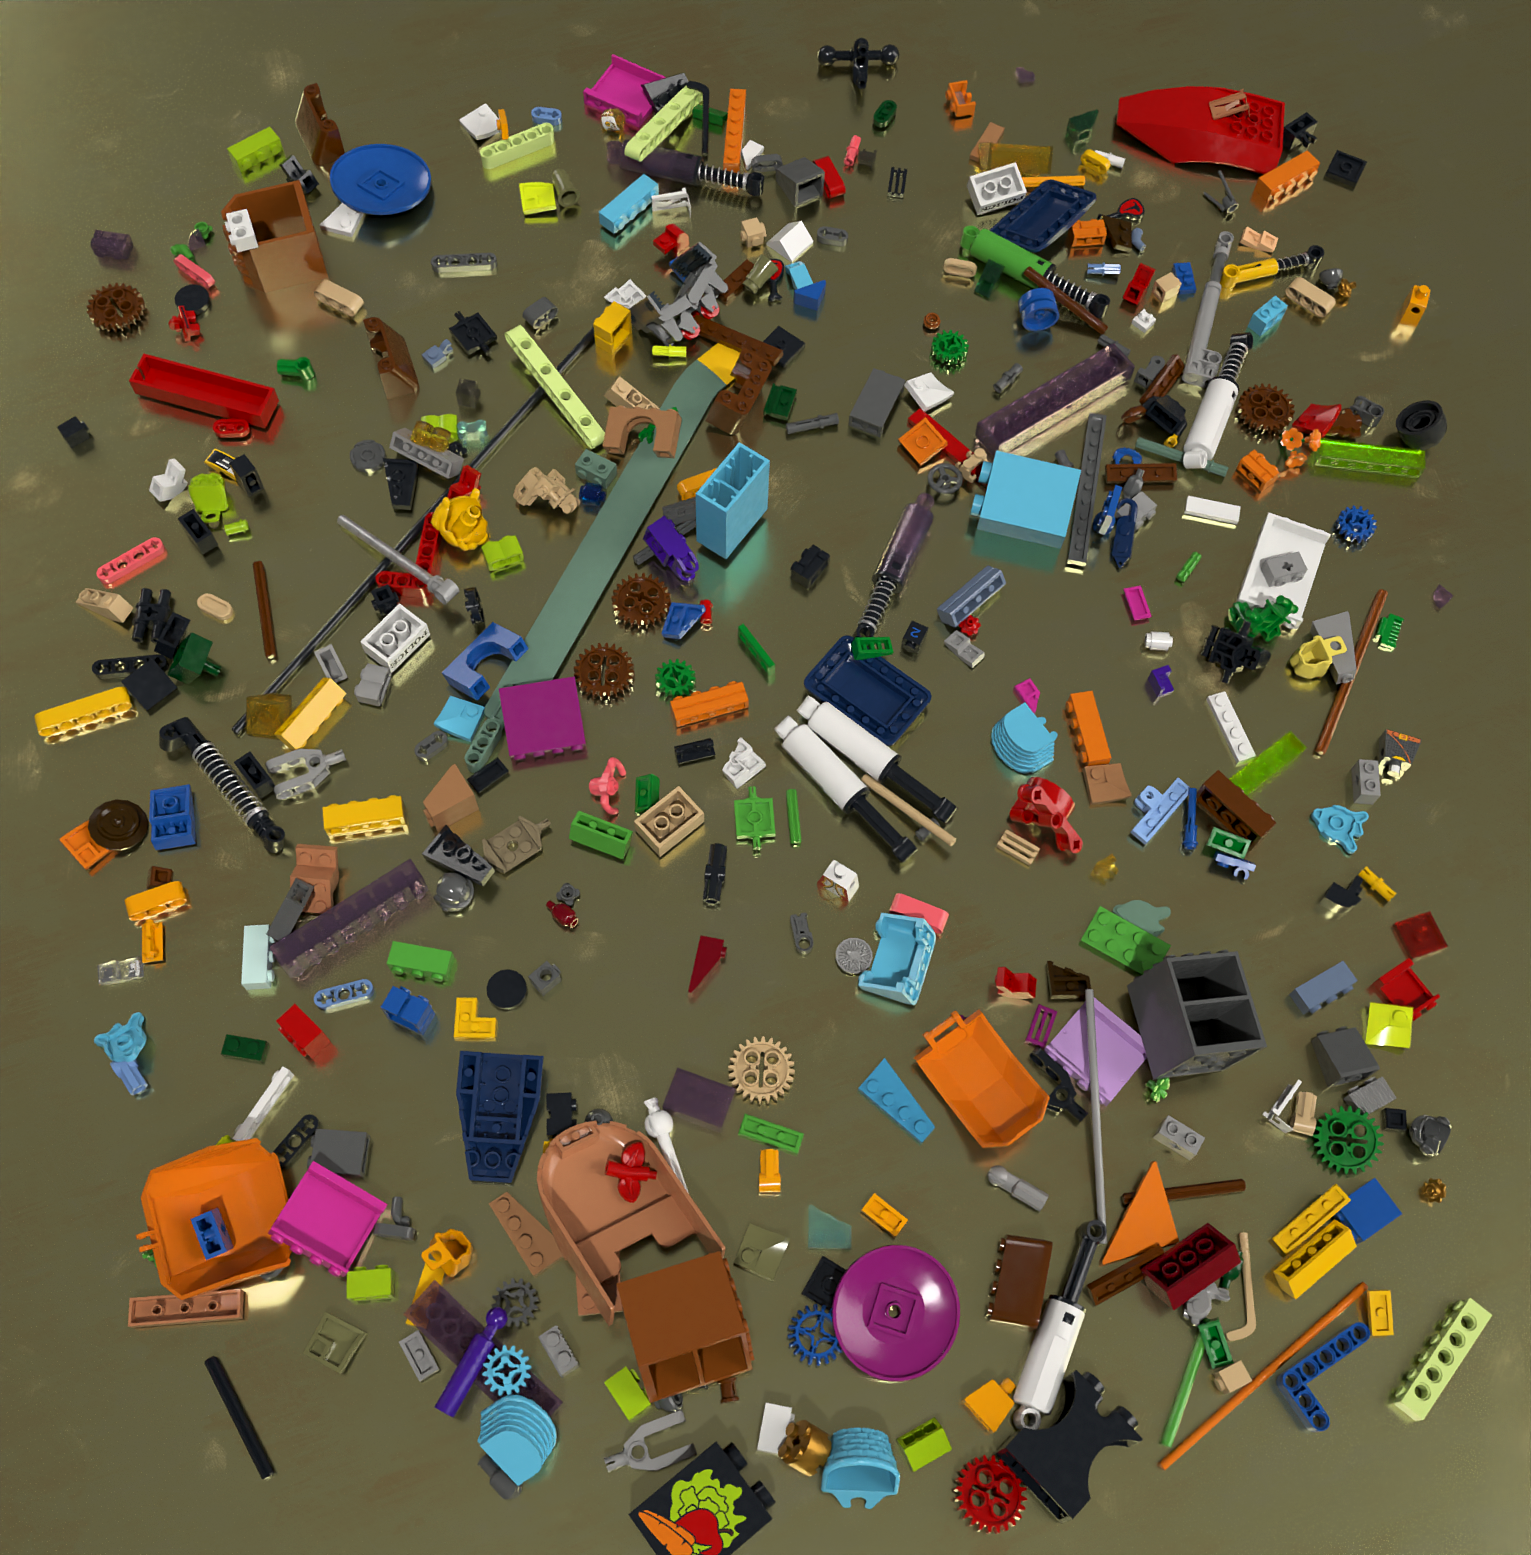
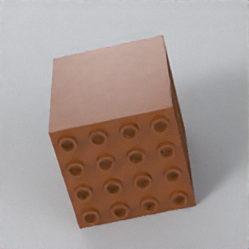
(686, 1326)

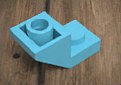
(799, 274)

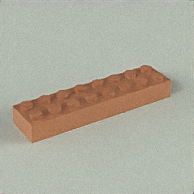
(171, 1310)

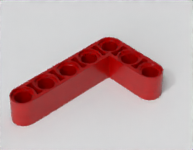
(429, 562)

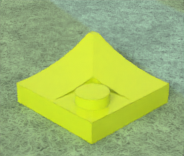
(537, 197)
(1389, 1025)

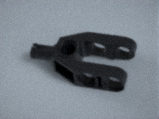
(1064, 1086)

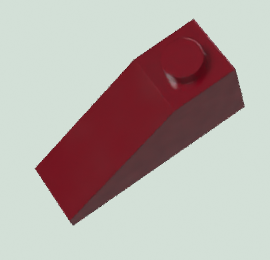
(707, 960)

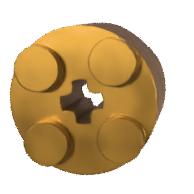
(805, 1447)

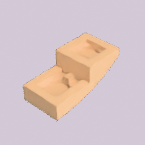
(1262, 242)

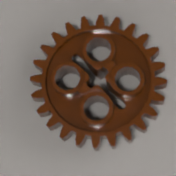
(105, 315)
(1265, 408)
(641, 600)
(621, 672)

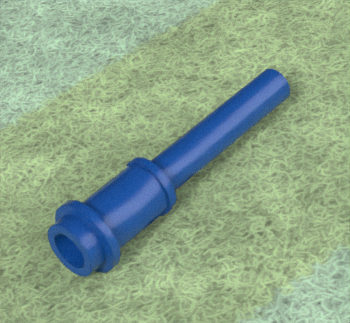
(1190, 828)

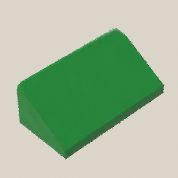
(715, 116)
(646, 792)
(1228, 842)
(1215, 1343)

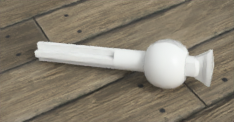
(659, 1125)

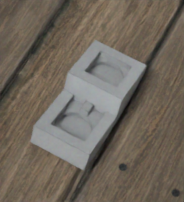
(963, 649)

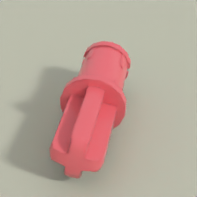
(852, 150)

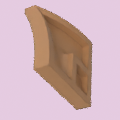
(1105, 783)

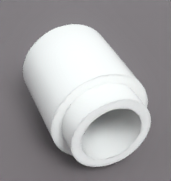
(1158, 641)

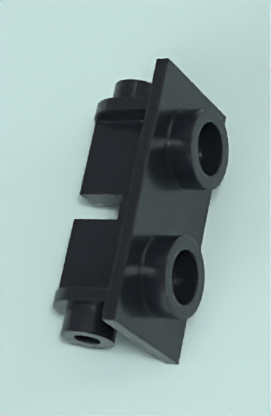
(695, 750)

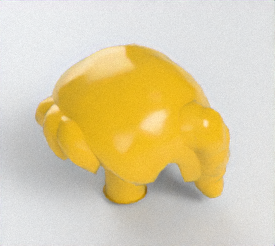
(461, 521)

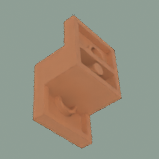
(319, 868)
(585, 1303)

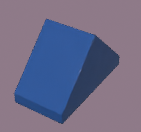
(810, 295)

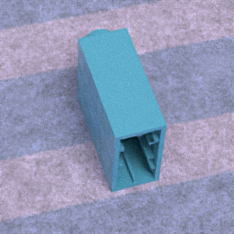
(1026, 499)
(732, 500)

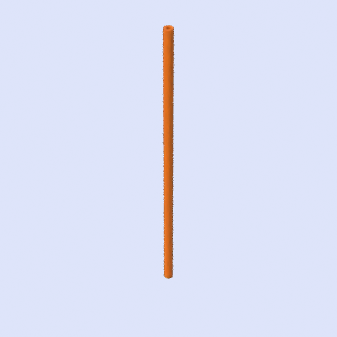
(1262, 1376)

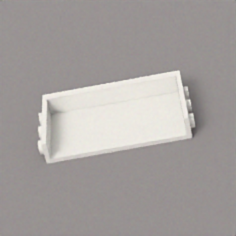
(1278, 538)

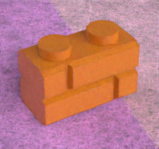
(1087, 233)
(1258, 470)

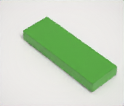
(771, 1134)

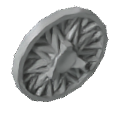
(853, 955)

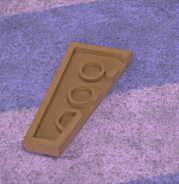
(528, 1235)

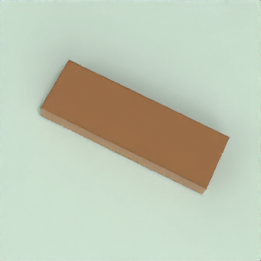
(991, 134)

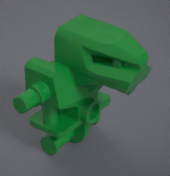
(1263, 620)

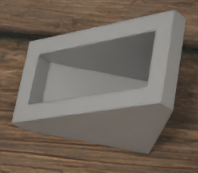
(330, 663)

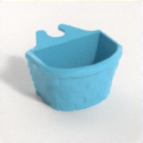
(1023, 740)
(517, 1436)
(860, 1467)

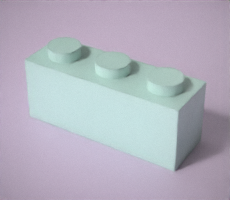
(257, 958)

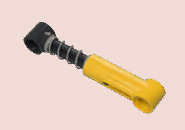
(1236, 274)

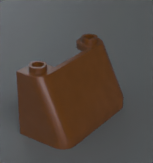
(319, 136)
(397, 369)

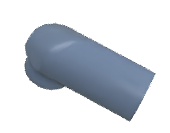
(1136, 239)

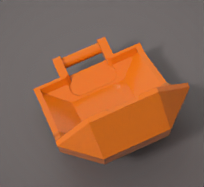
(982, 1080)

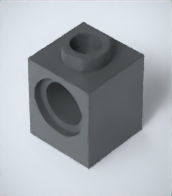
(542, 986)

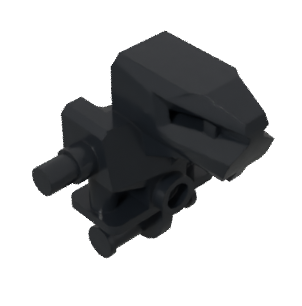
(1234, 650)

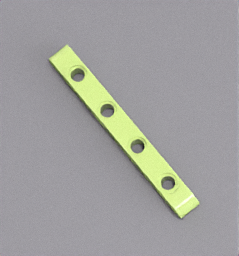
(663, 123)
(555, 386)

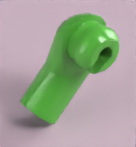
(182, 249)

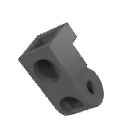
(1146, 376)

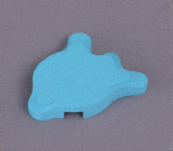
(1340, 825)
(125, 1041)

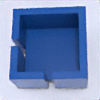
(408, 1010)

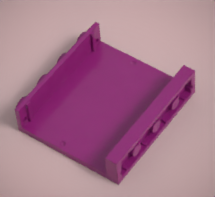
(542, 718)

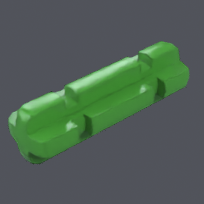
(1188, 566)

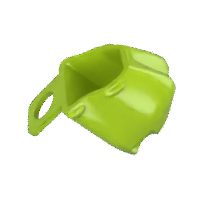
(208, 495)

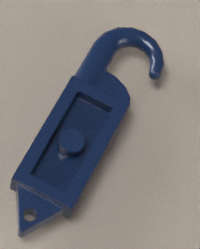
(1125, 533)

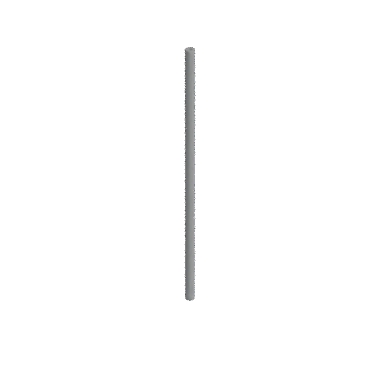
(1095, 1105)

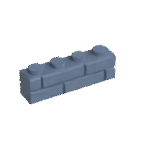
(971, 596)

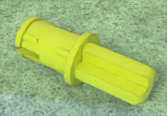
(671, 351)

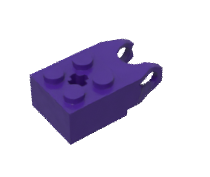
(671, 548)

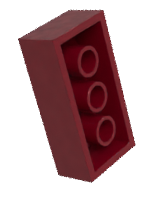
(1191, 1266)

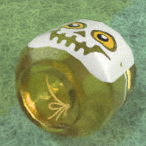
(612, 119)

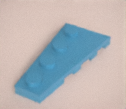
(894, 1099)

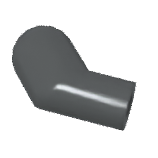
(396, 1212)

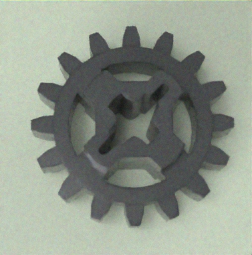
(521, 1294)

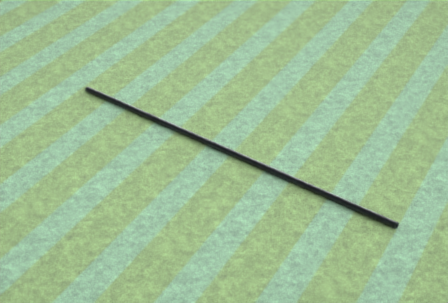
(412, 533)

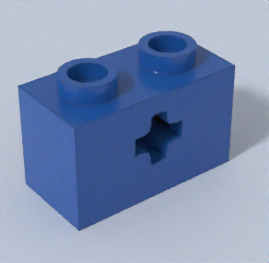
(212, 1233)

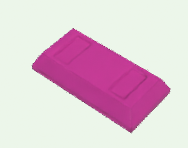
(1137, 603)

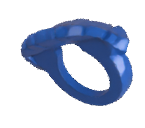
(1121, 452)

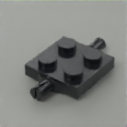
(473, 333)

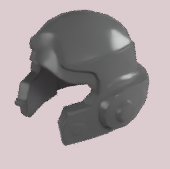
(453, 892)
(1430, 1133)

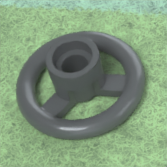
(944, 481)

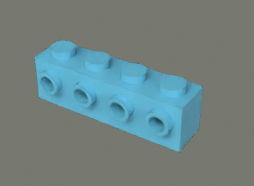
(628, 204)

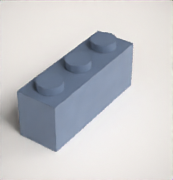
(1323, 988)

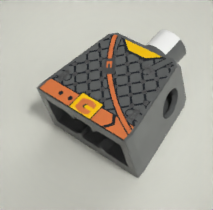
(1397, 751)

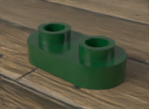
(884, 113)

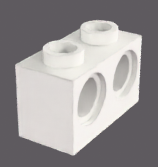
(241, 230)

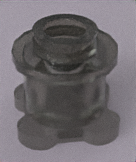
(867, 158)

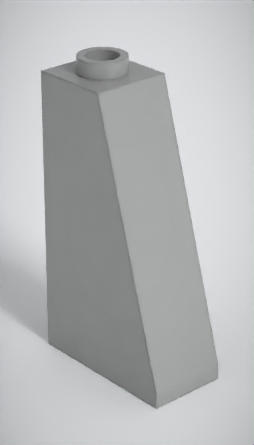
(1343, 665)

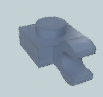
(436, 355)

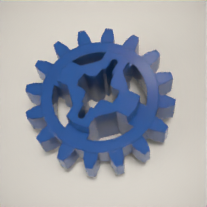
(1354, 524)

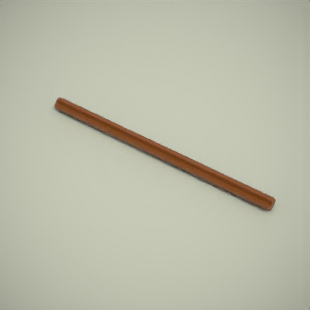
(1345, 688)

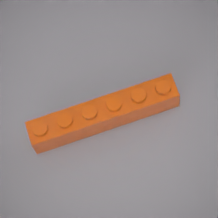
(734, 130)

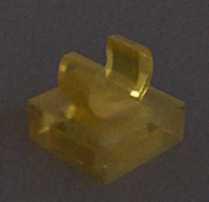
(1105, 865)

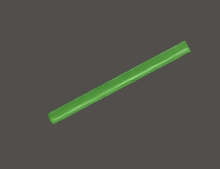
(1184, 1391)

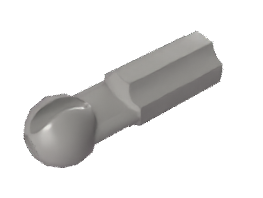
(1017, 1187)

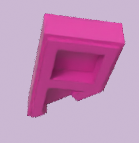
(1028, 693)

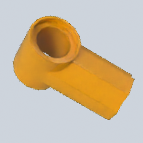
(769, 1177)

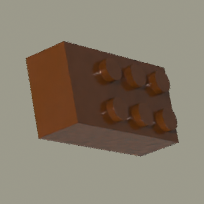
(1234, 809)

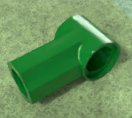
(300, 367)

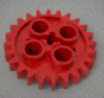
(984, 1514)

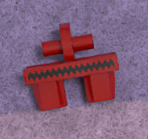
(182, 323)

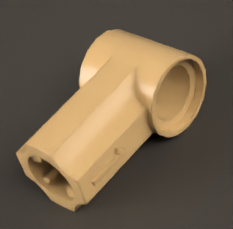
(1303, 1118)

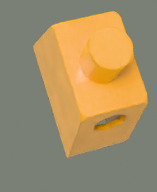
(1417, 298)
(991, 1403)

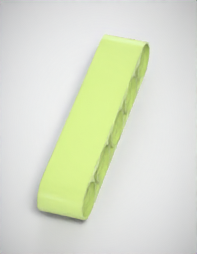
(517, 145)

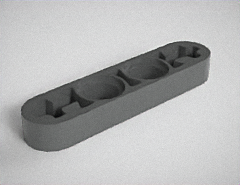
(463, 265)

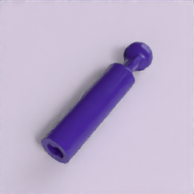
(471, 1363)

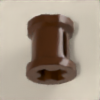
(728, 1390)

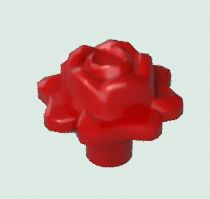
(970, 625)

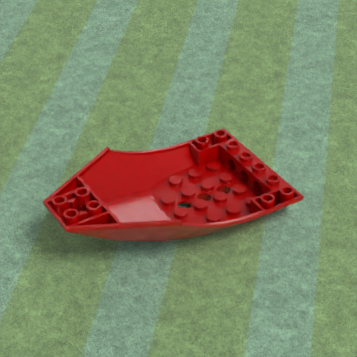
(1182, 127)

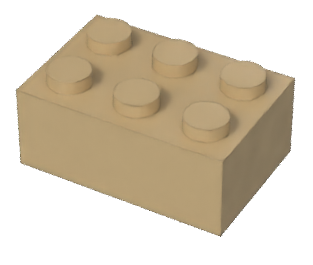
(669, 821)

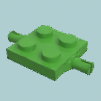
(754, 818)

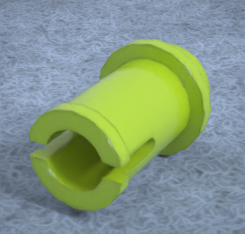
(236, 527)

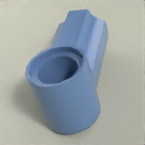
(130, 1076)

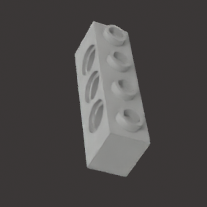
(444, 463)

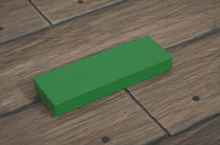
(756, 649)

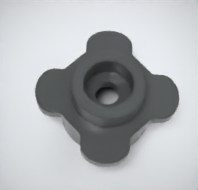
(567, 888)

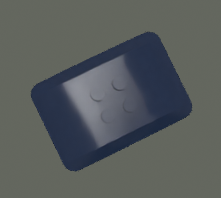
(1044, 215)
(868, 691)

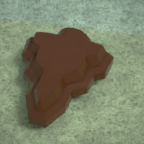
(1346, 425)

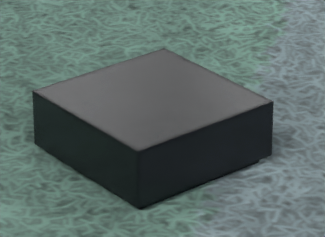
(1395, 1119)

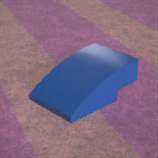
(172, 817)

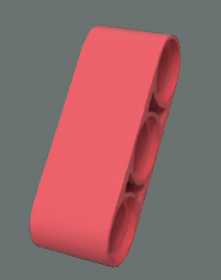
(912, 907)

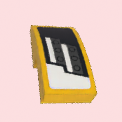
(220, 462)

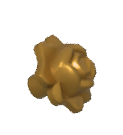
(1345, 287)
(1435, 1190)

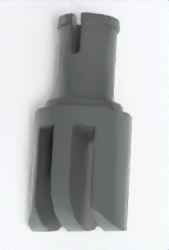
(499, 1479)

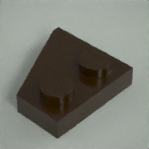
(1119, 233)
(1066, 982)

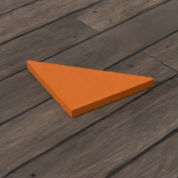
(1145, 1221)

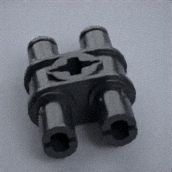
(151, 615)

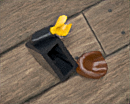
(1162, 410)

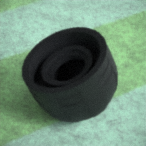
(1422, 424)

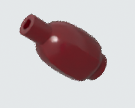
(563, 914)

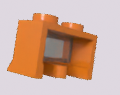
(960, 100)

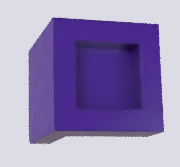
(1160, 682)

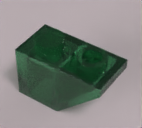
(1081, 126)

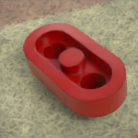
(232, 428)

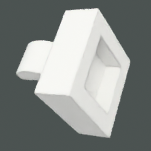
(1143, 321)

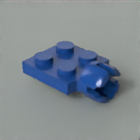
(1105, 520)

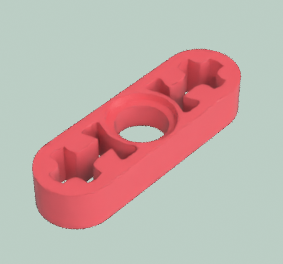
(194, 271)

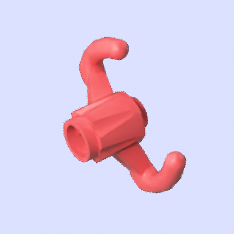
(607, 785)

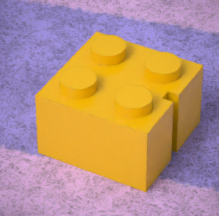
(612, 327)

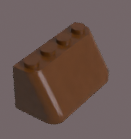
(1020, 1282)

